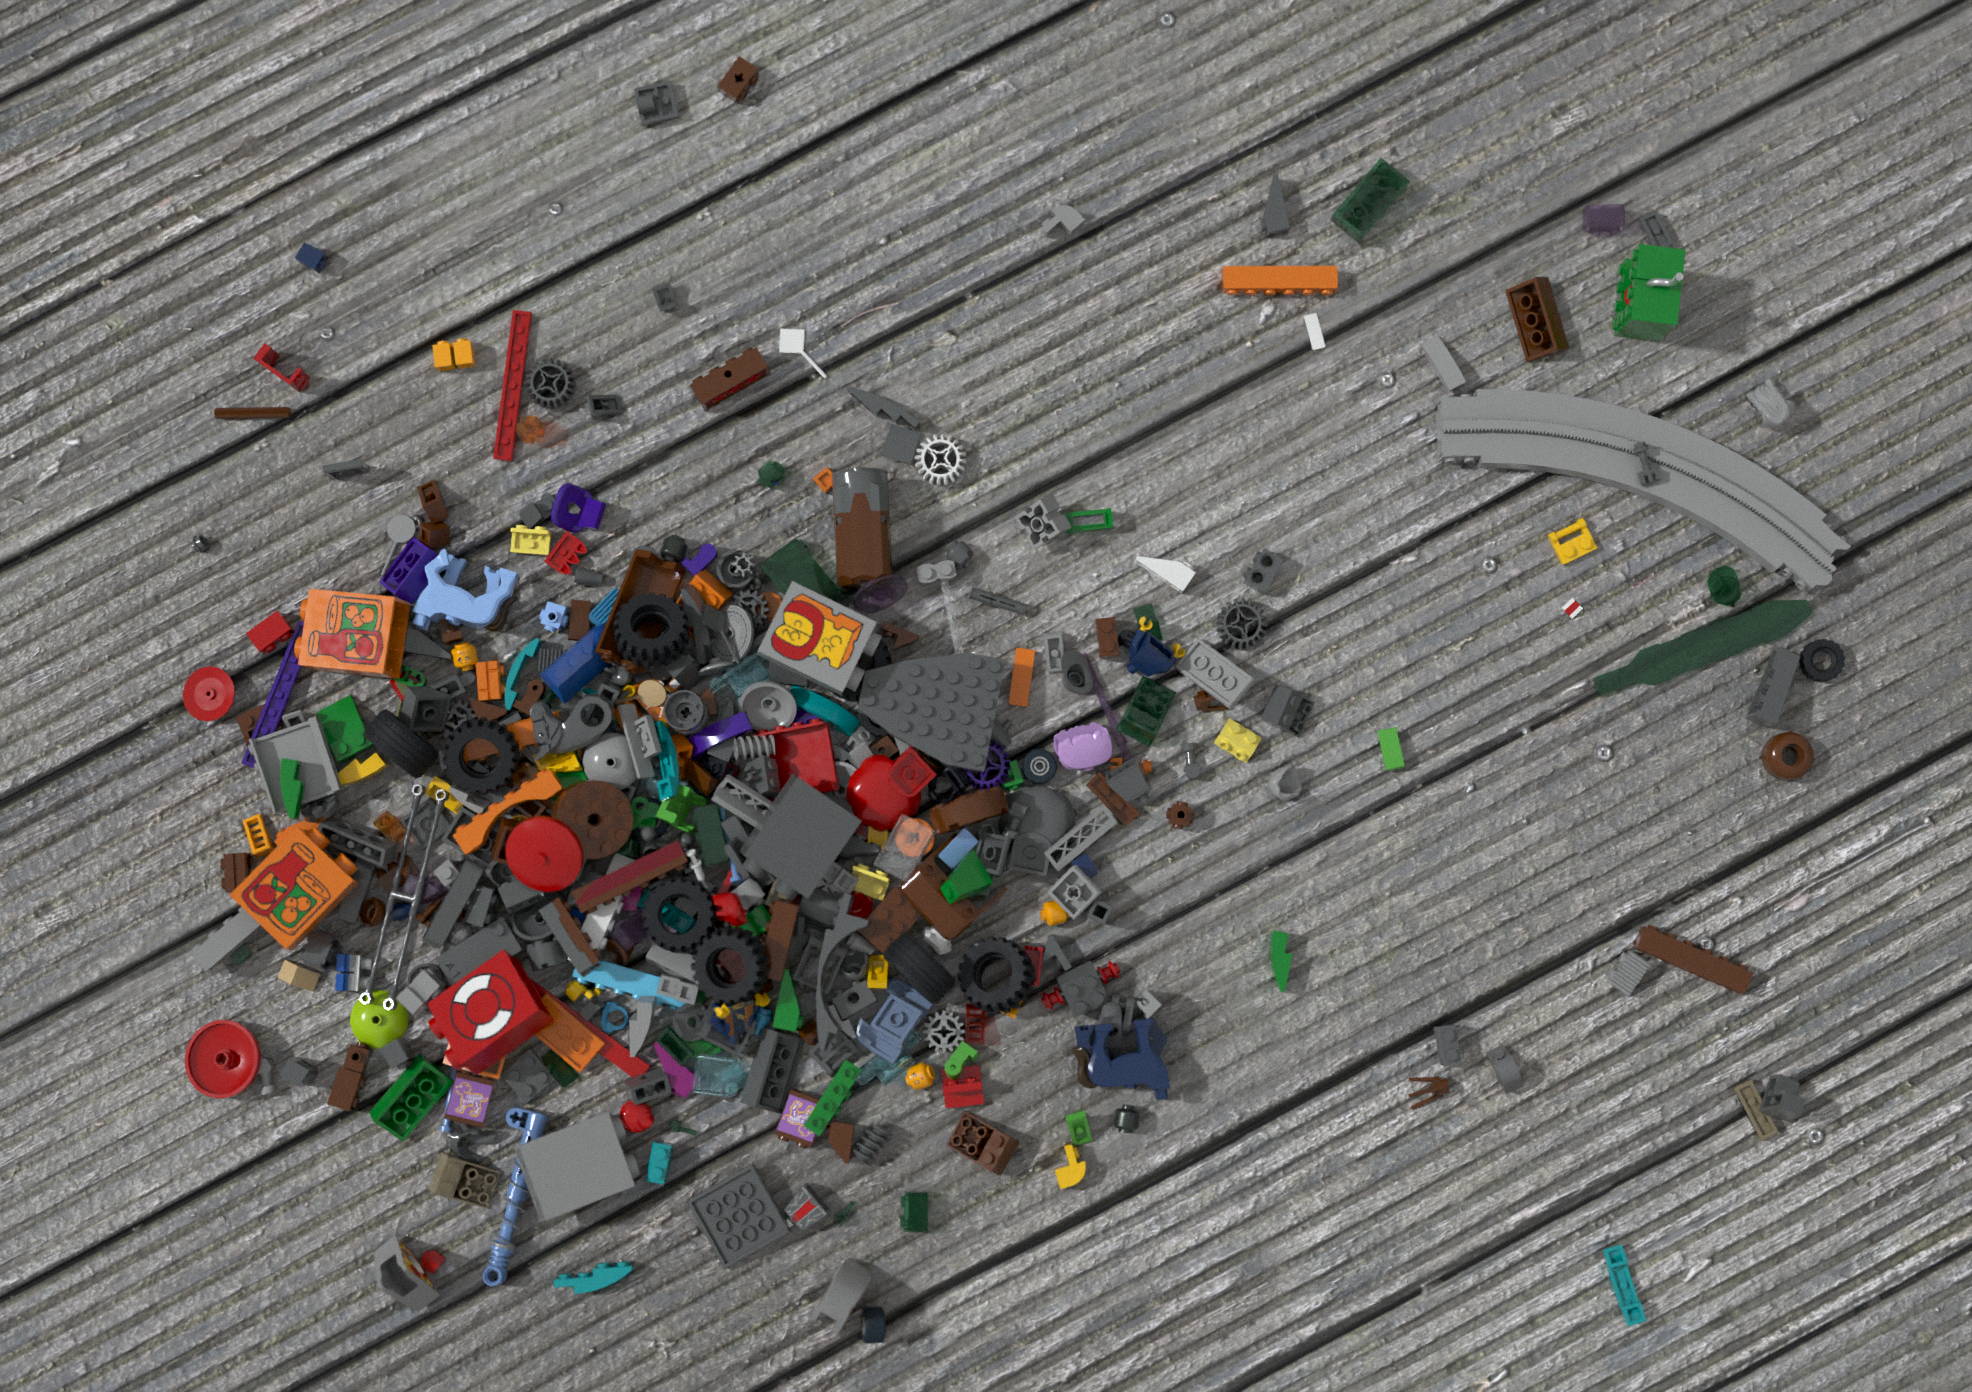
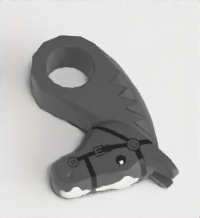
(562, 736)

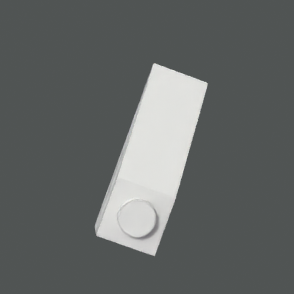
(1171, 572)

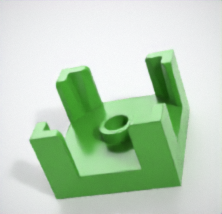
(676, 809)

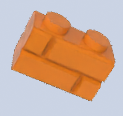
(490, 681)

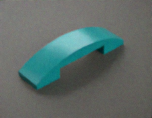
(530, 650)
(825, 709)
(668, 763)
(1623, 1286)

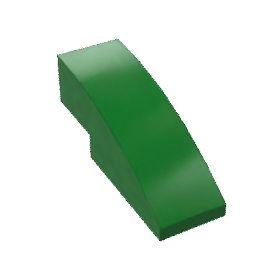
(291, 787)
(1279, 959)

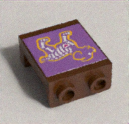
(469, 1099)
(794, 1115)

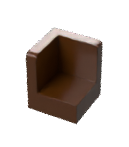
(434, 534)

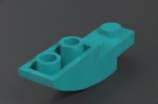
(602, 1277)

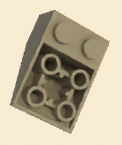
(464, 1180)

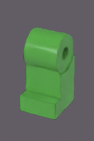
(959, 1060)

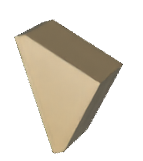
(299, 975)

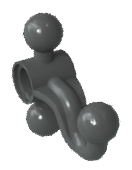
(649, 844)

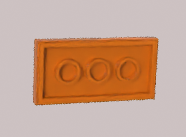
(569, 1036)

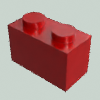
(270, 632)

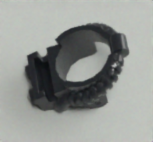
(956, 777)

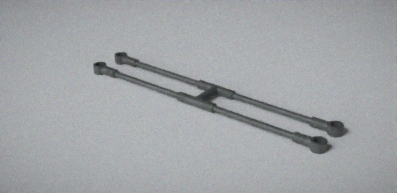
(395, 894)

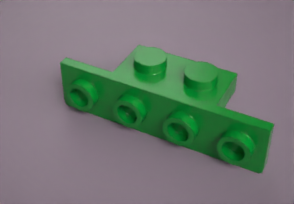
(832, 1098)

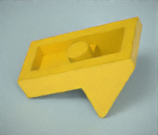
(877, 972)

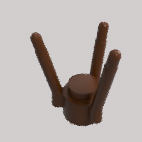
(1203, 701)
(1438, 1087)

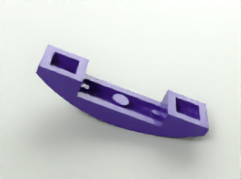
(719, 733)

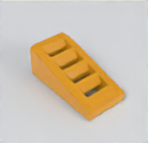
(256, 851)

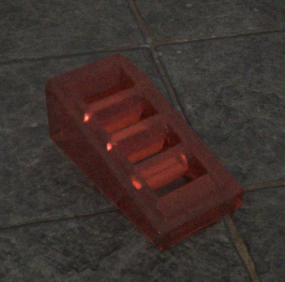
(968, 1040)

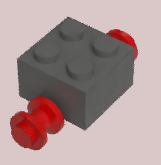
(1082, 988)

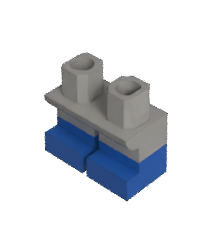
(355, 964)

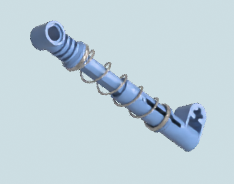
(517, 1192)

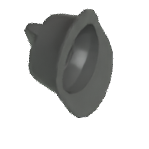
(1076, 673)

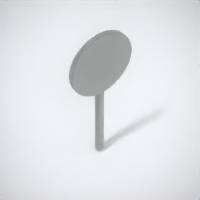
(400, 530)

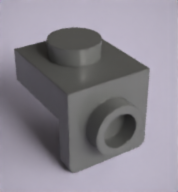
(665, 297)

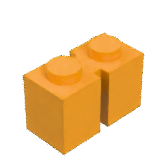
(463, 353)

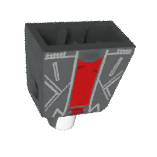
(805, 1208)

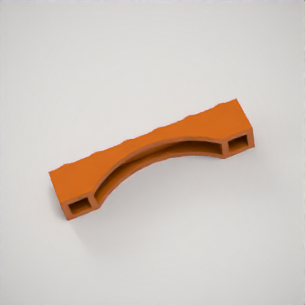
(475, 834)

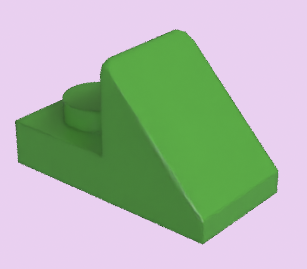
(1079, 1128)

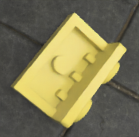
(530, 541)
(1237, 740)

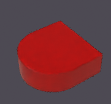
(432, 1260)

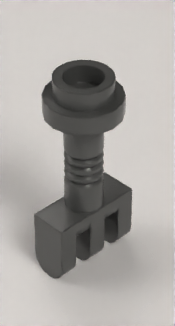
(1647, 471)

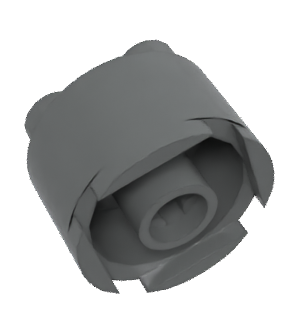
(732, 580)
(321, 950)
(546, 954)

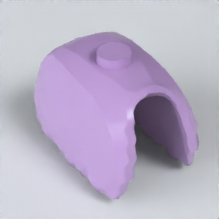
(1083, 746)

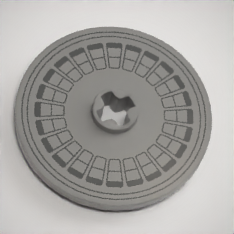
(741, 626)

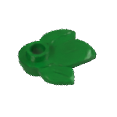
(646, 816)

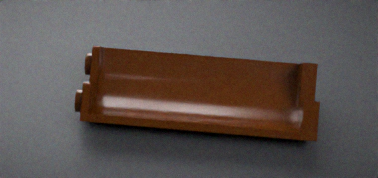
(646, 576)

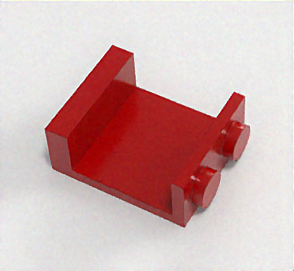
(267, 357)

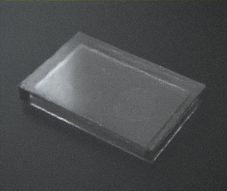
(904, 848)

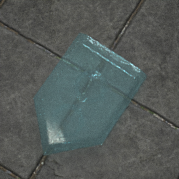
(718, 1075)

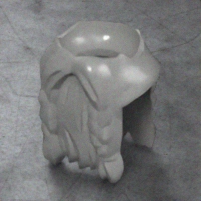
(1771, 404)

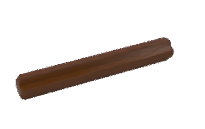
(252, 412)

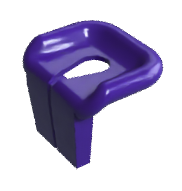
(590, 509)

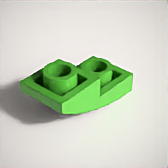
(1391, 749)

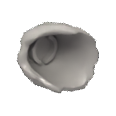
(1285, 783)

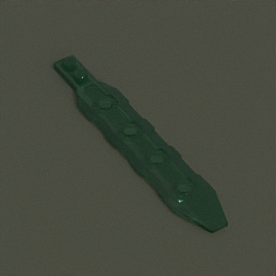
(1706, 645)

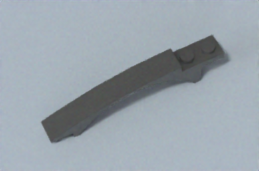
(845, 925)

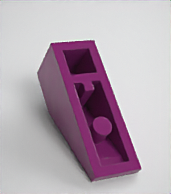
(679, 1077)

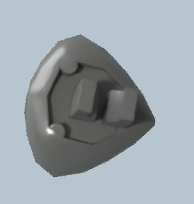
(619, 675)

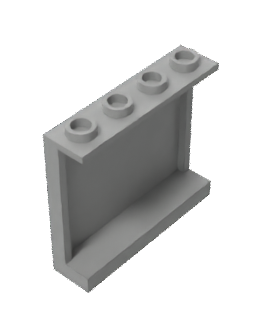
(302, 743)

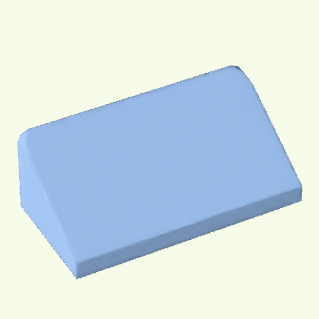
(958, 848)

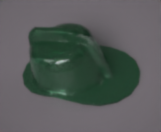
(1724, 586)
(630, 849)

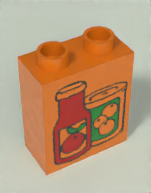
(352, 633)
(296, 886)

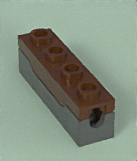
(570, 936)

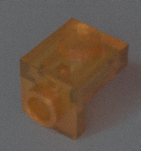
(390, 826)

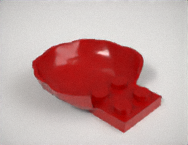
(888, 788)

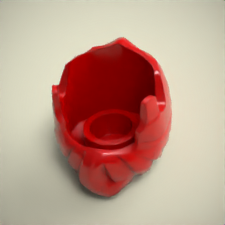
(730, 908)
(636, 1117)

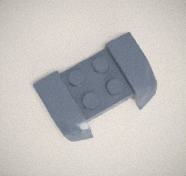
(893, 1021)

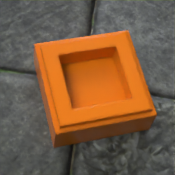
(824, 480)

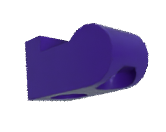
(702, 560)

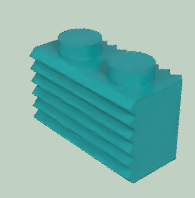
(659, 1162)

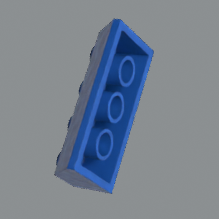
(575, 666)

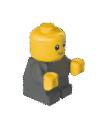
(585, 1001)

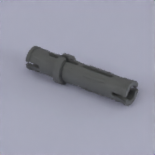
(976, 595)

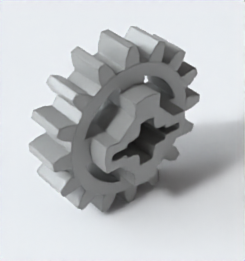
(944, 1040)

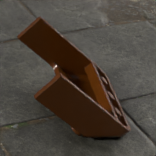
(926, 896)

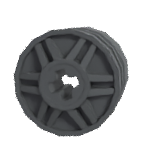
(680, 703)

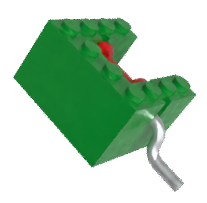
(1649, 293)

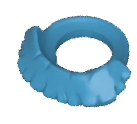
(610, 1007)

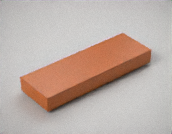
(1021, 677)

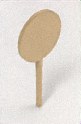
(650, 693)

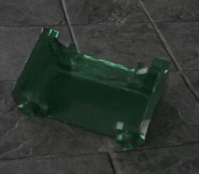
(797, 565)

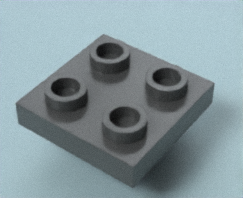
(656, 103)

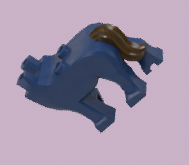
(1125, 1069)

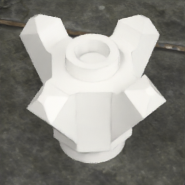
(933, 938)

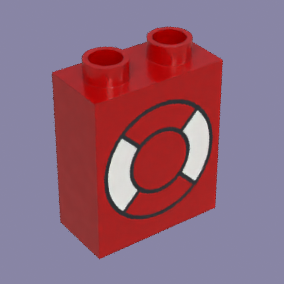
(488, 1013)

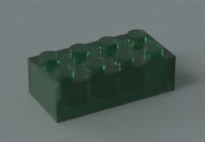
(1370, 200)

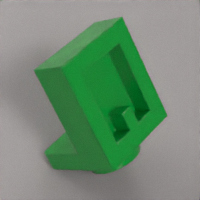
(1014, 772)

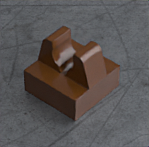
(809, 1032)

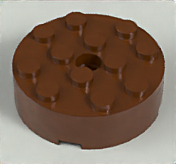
(969, 810)
(611, 812)

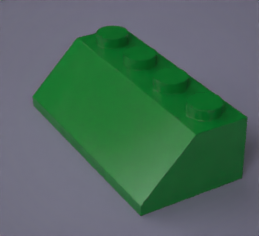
(411, 1097)

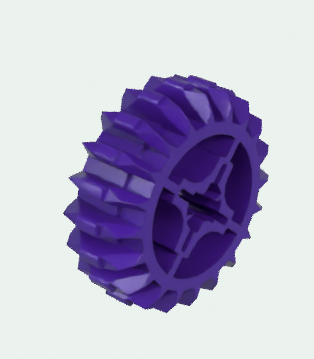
(982, 782)

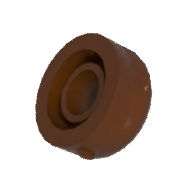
(1773, 760)

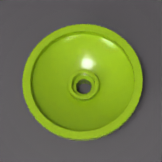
(391, 1024)

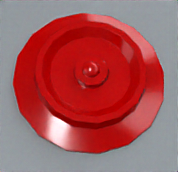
(208, 693)

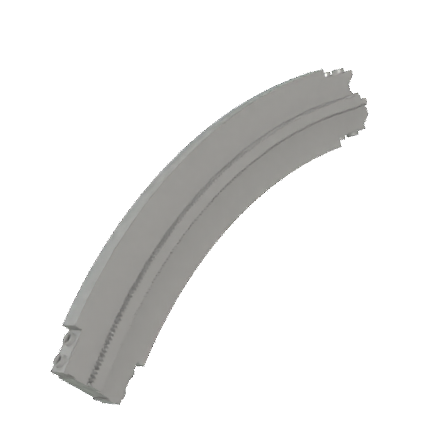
(1696, 474)

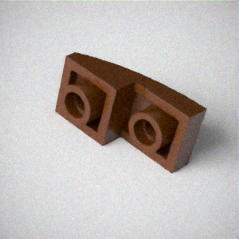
(578, 619)

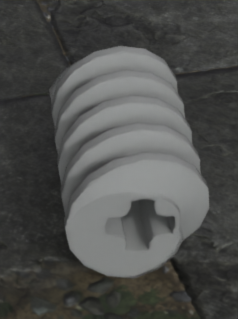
(755, 746)

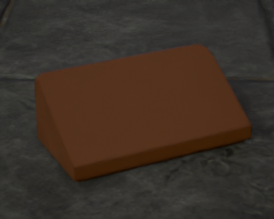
(699, 776)

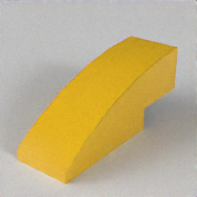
(359, 771)

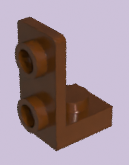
(450, 633)

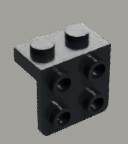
(718, 769)

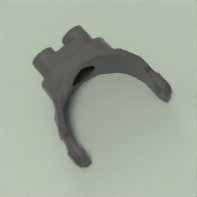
(458, 1144)

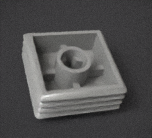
(1087, 891)

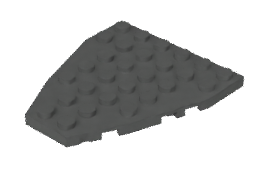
(937, 705)

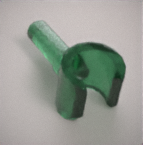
(675, 1126)
(842, 1215)

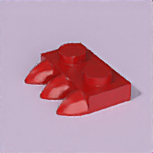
(565, 552)

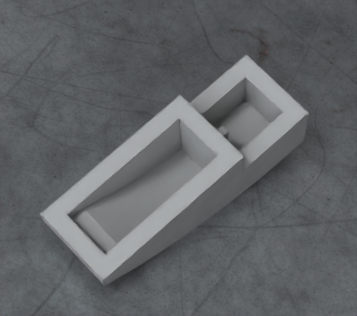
(1443, 364)
(641, 1022)

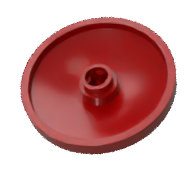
(544, 853)
(222, 1059)

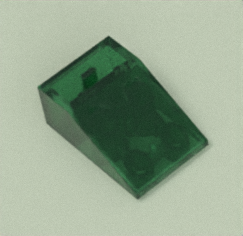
(1146, 711)

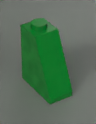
(966, 879)

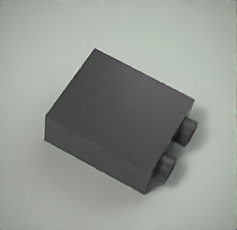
(798, 838)

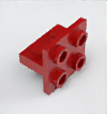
(965, 1090)

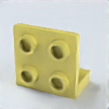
(870, 883)

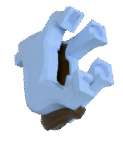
(447, 601)

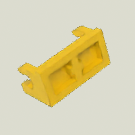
(438, 783)

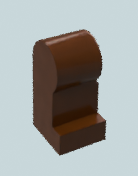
(534, 692)

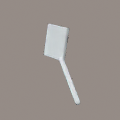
(793, 342)

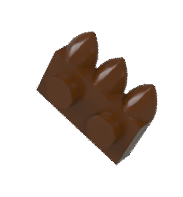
(385, 878)

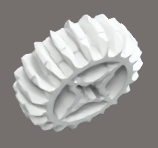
(934, 454)

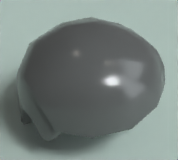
(501, 873)
(855, 967)

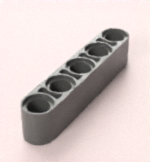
(453, 903)

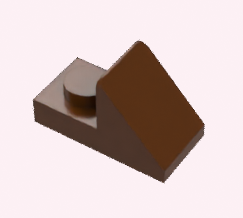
(904, 637)

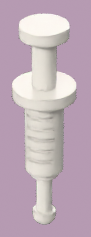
(696, 865)

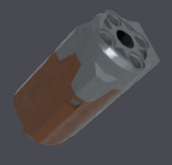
(861, 526)

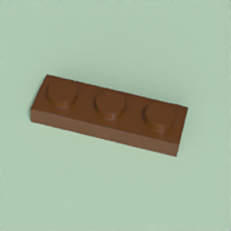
(1119, 807)

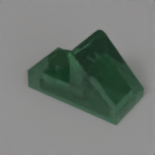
(1148, 612)

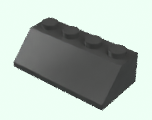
(772, 1070)

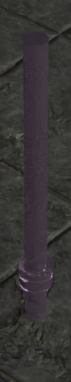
(1120, 740)

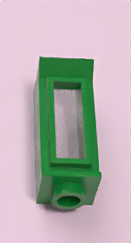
(1090, 520)

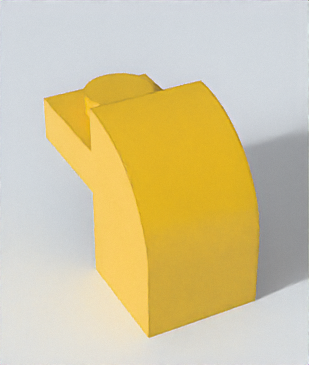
(1072, 1173)

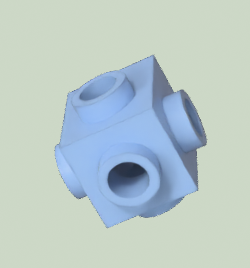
(554, 610)

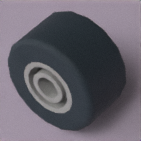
(1035, 771)
(873, 1325)

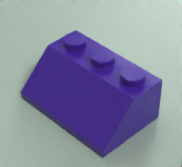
(407, 573)

